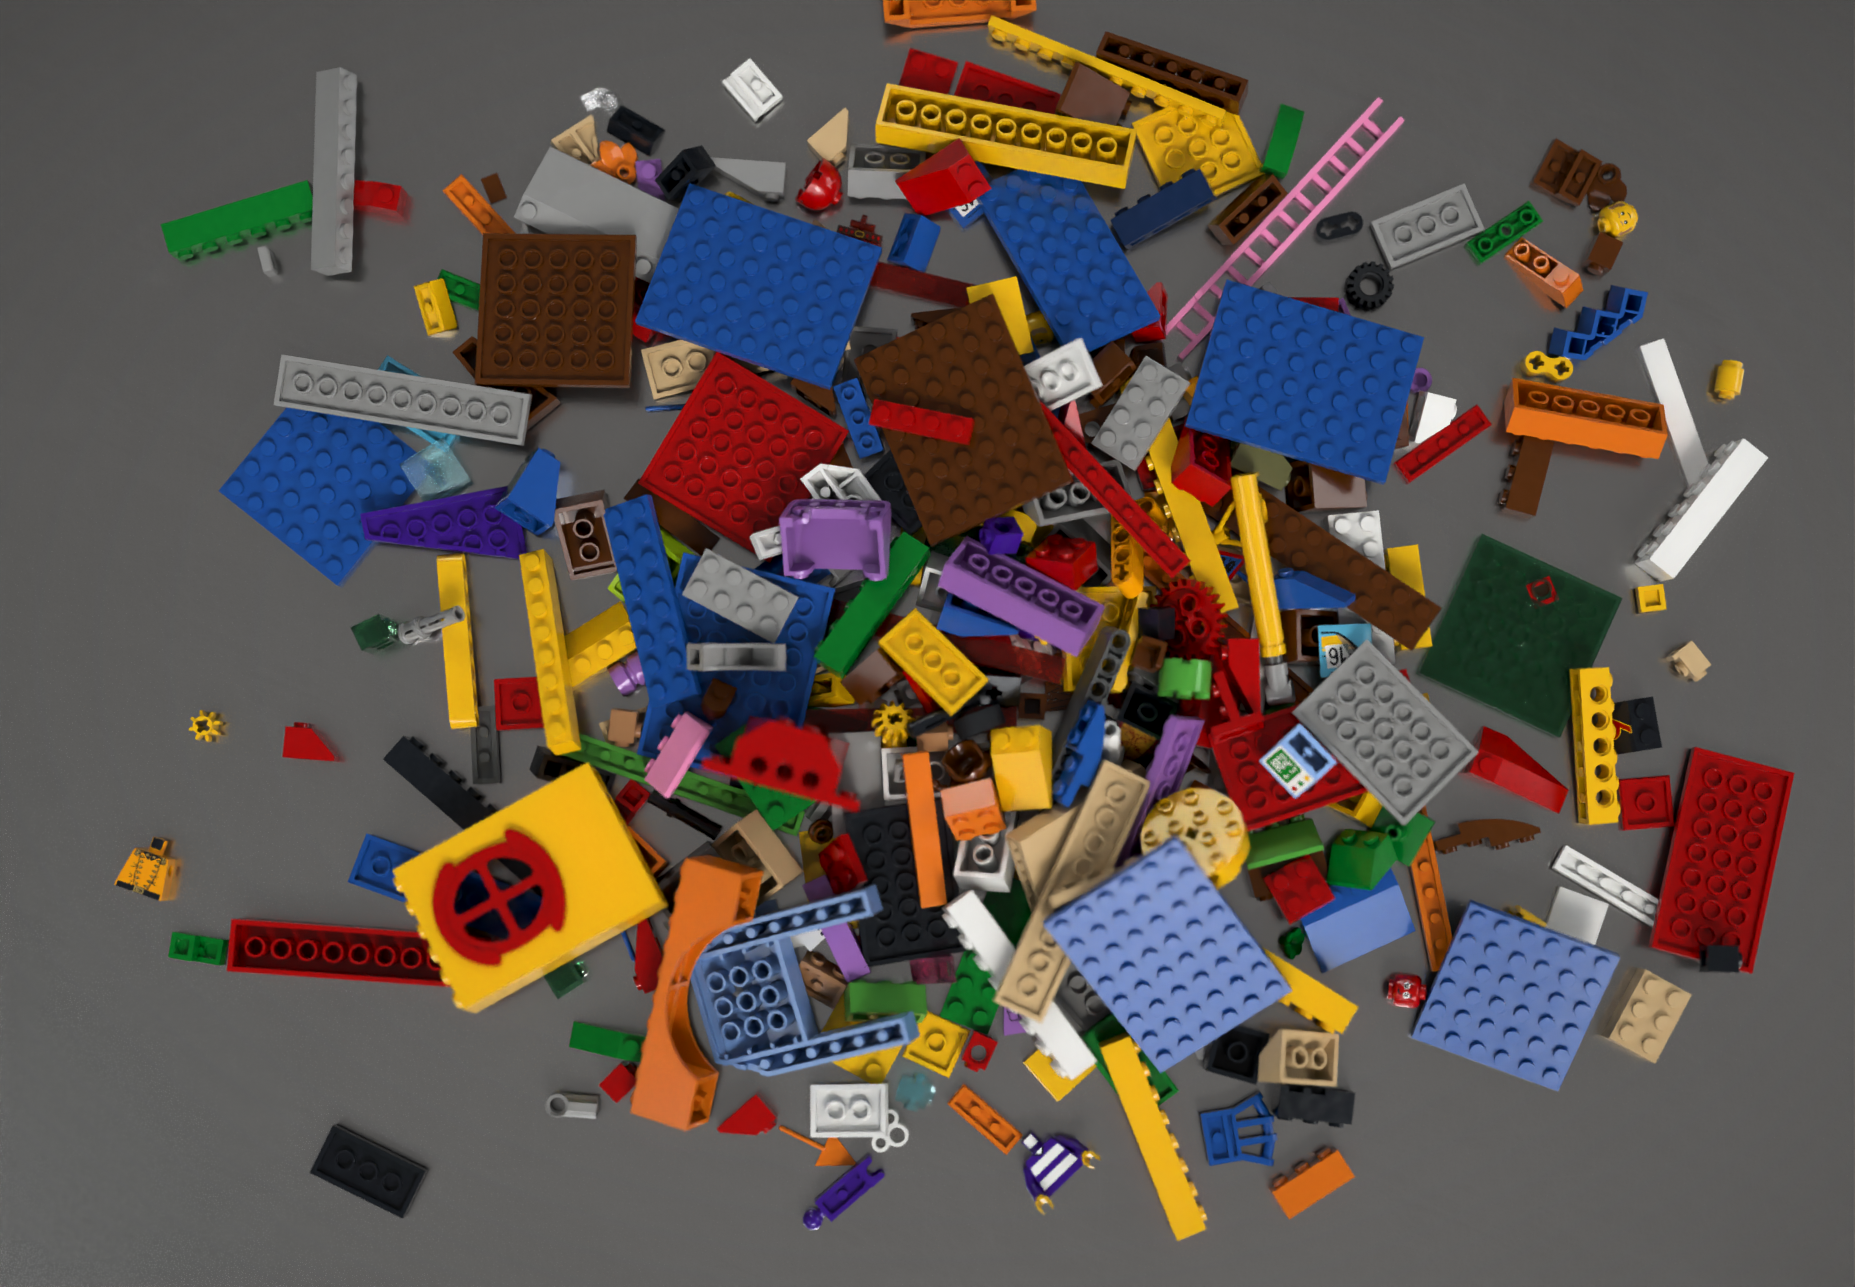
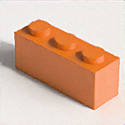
(1311, 1181)

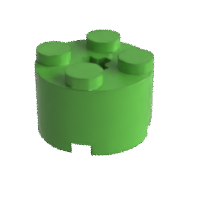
(1185, 679)

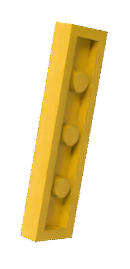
(1129, 624)

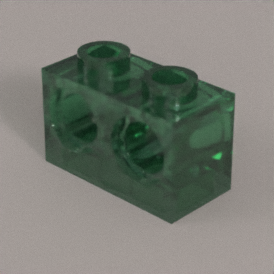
(376, 633)

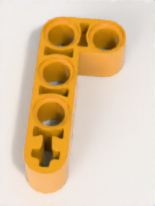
(1127, 553)

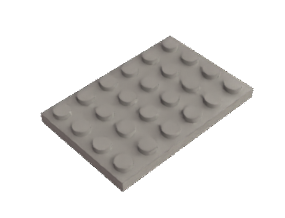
(1385, 732)

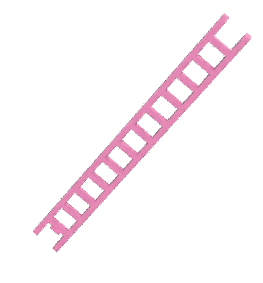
(1278, 211)

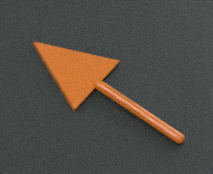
(832, 1152)

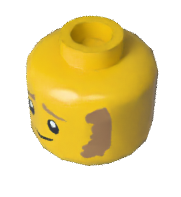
(1617, 219)
(1039, 328)

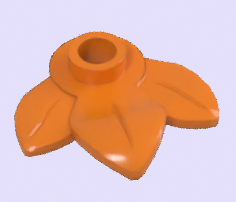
(616, 158)

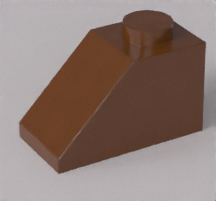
(1113, 371)

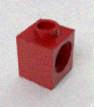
(987, 1042)
(620, 1081)

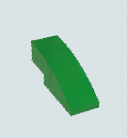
(1282, 141)

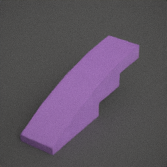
(839, 937)

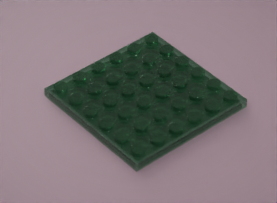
(1515, 648)

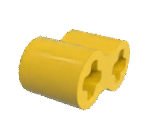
(1546, 367)

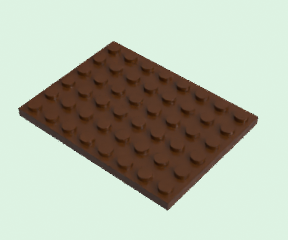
(974, 371)

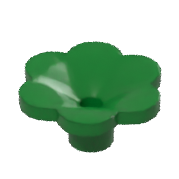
(1292, 942)

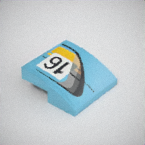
(1338, 643)

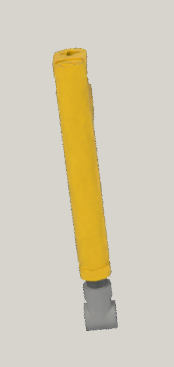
(1251, 519)

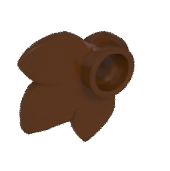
(1603, 191)

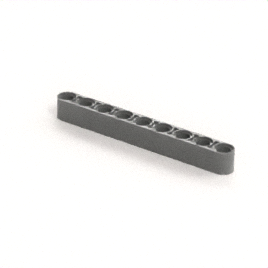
(1091, 674)

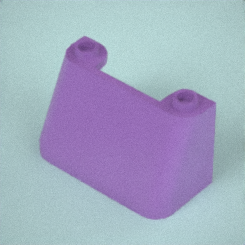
(836, 536)

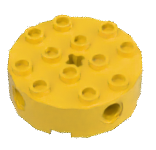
(1206, 826)

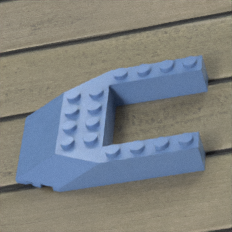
(772, 1020)

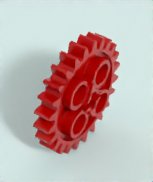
(1189, 619)

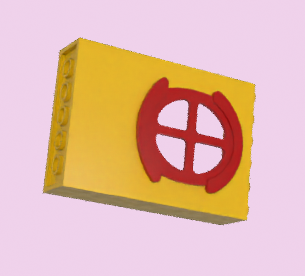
(578, 855)

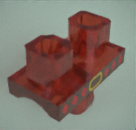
(861, 234)

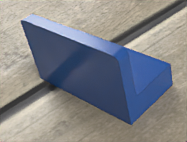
(914, 242)

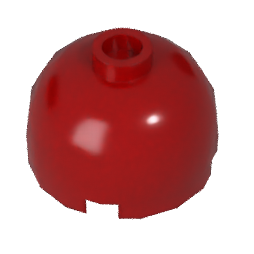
(821, 187)

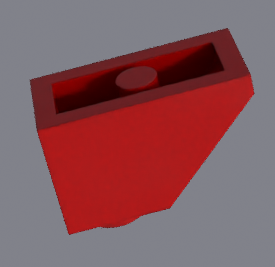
(1156, 330)
(307, 743)
(750, 1118)

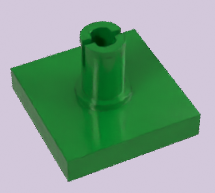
(1405, 839)

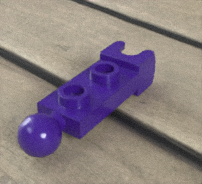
(843, 1193)

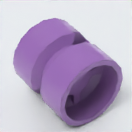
(627, 675)

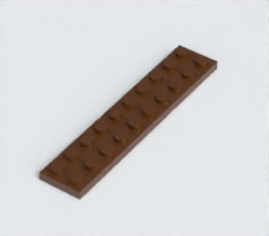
(1309, 548)

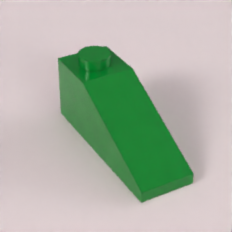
(607, 1041)

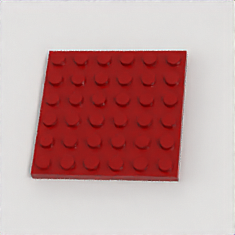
(740, 452)

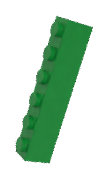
(239, 220)
(871, 607)

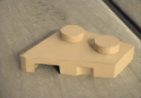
(579, 141)

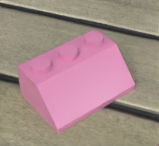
(677, 753)

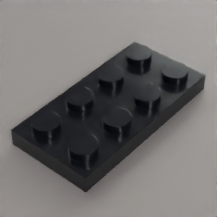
(368, 1171)

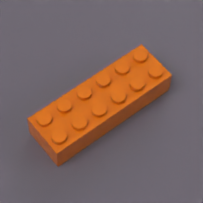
(1585, 418)

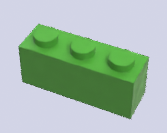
(882, 999)

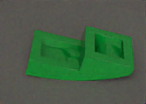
(198, 948)

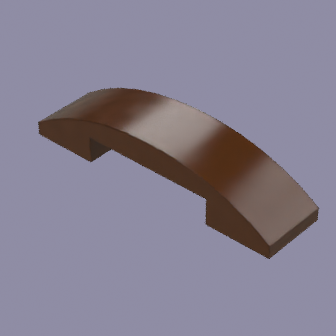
(677, 521)

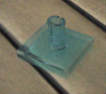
(435, 471)

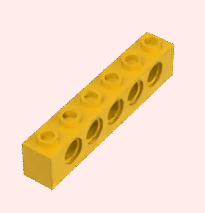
(1584, 735)

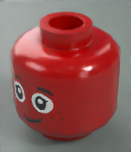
(1406, 990)

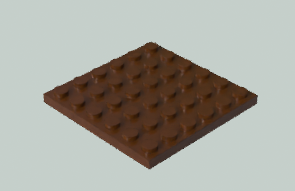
(556, 310)

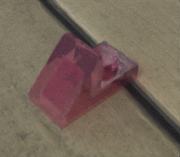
(933, 970)

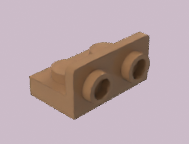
(822, 978)

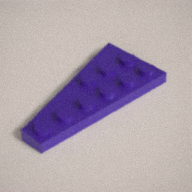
(451, 523)

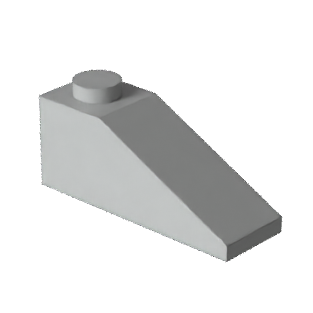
(759, 177)

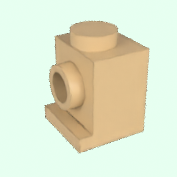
(1689, 661)

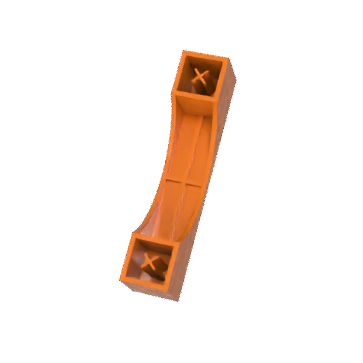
(674, 1076)

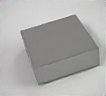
(268, 261)

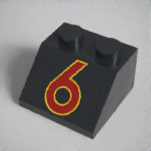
(1635, 726)

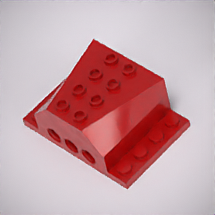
(788, 761)

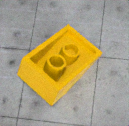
(1023, 767)

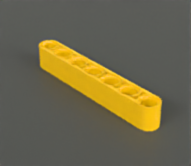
(458, 642)

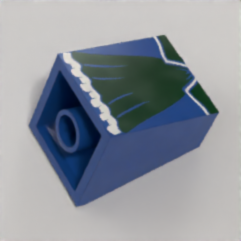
(533, 492)

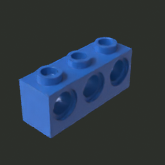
(857, 416)

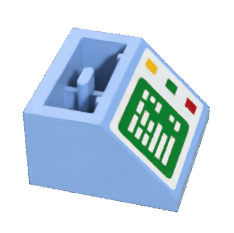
(1297, 761)

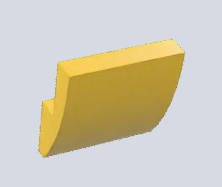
(1056, 1085)

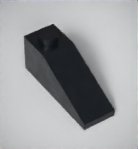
(551, 766)

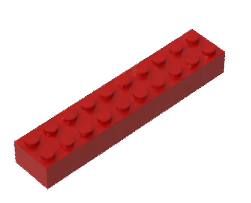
(333, 952)

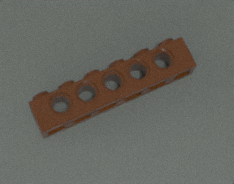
(1175, 72)

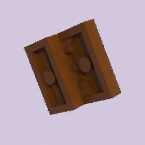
(1566, 172)

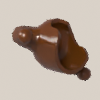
(965, 763)

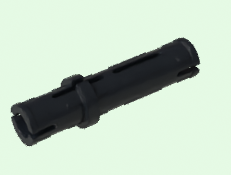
(939, 717)
(683, 813)

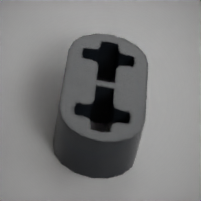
(1336, 221)

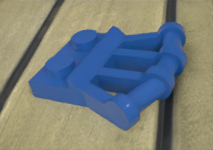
(1222, 1136)

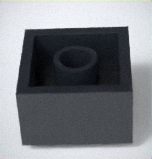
(1237, 1053)

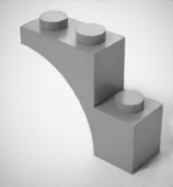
(736, 656)

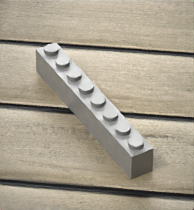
(333, 171)

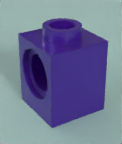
(1001, 535)

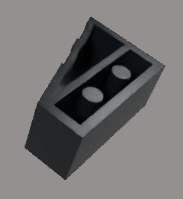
(1313, 1104)

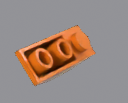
(1546, 272)

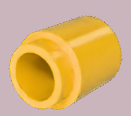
(1729, 379)

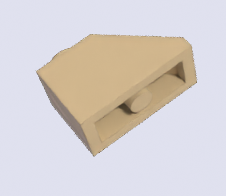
(832, 139)

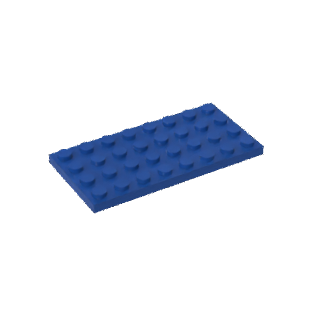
(1067, 258)

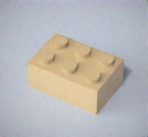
(757, 846)
(1646, 1015)

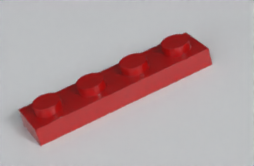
(921, 422)

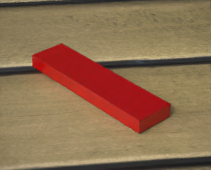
(1442, 444)

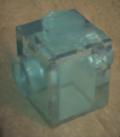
(915, 1091)

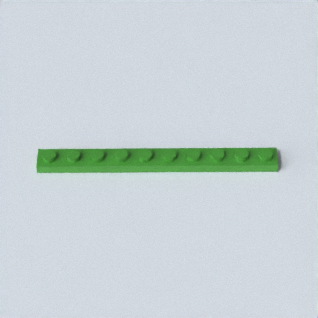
(691, 786)

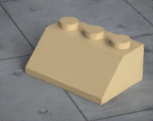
(1300, 1058)

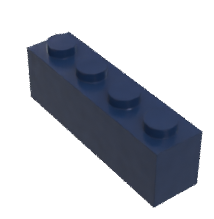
(1163, 208)

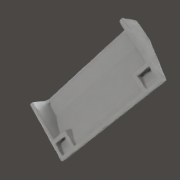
(581, 199)

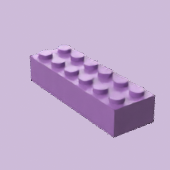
(1021, 596)

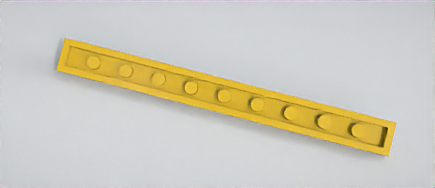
(1139, 85)

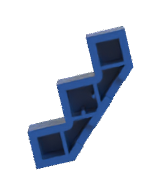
(1600, 326)

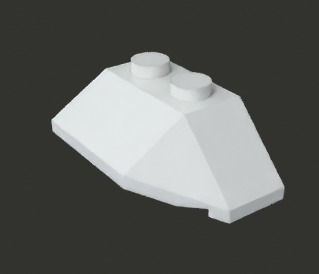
(838, 483)

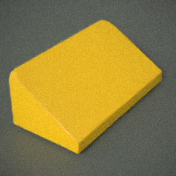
(435, 306)

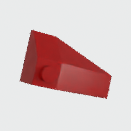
(1514, 771)

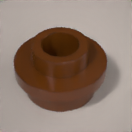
(824, 835)

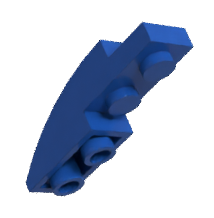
(1087, 744)

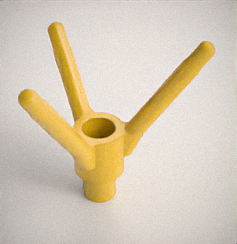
(1222, 533)

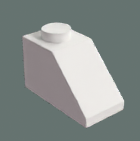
(1431, 415)

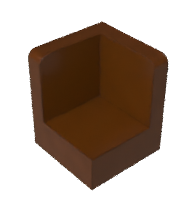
(1148, 654)

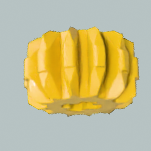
(887, 715)

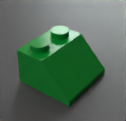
(1360, 859)

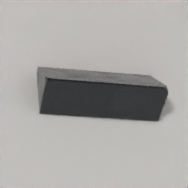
(635, 130)

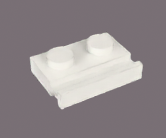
(752, 89)

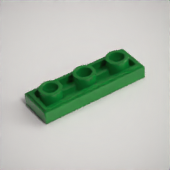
(1493, 240)

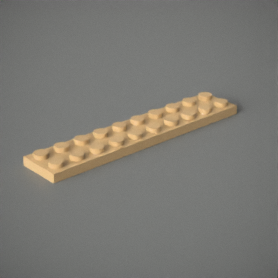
(1088, 850)

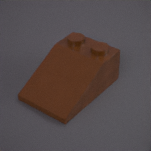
(584, 534)

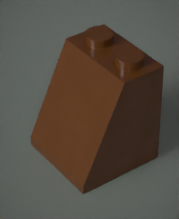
(1093, 97)
(1323, 490)

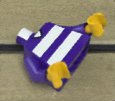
(1052, 1164)

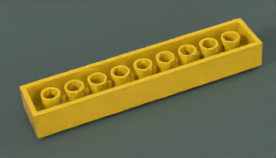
(1007, 135)

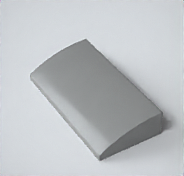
(860, 774)

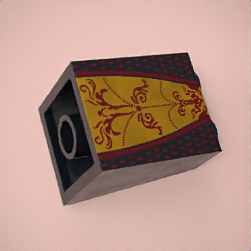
(1142, 722)

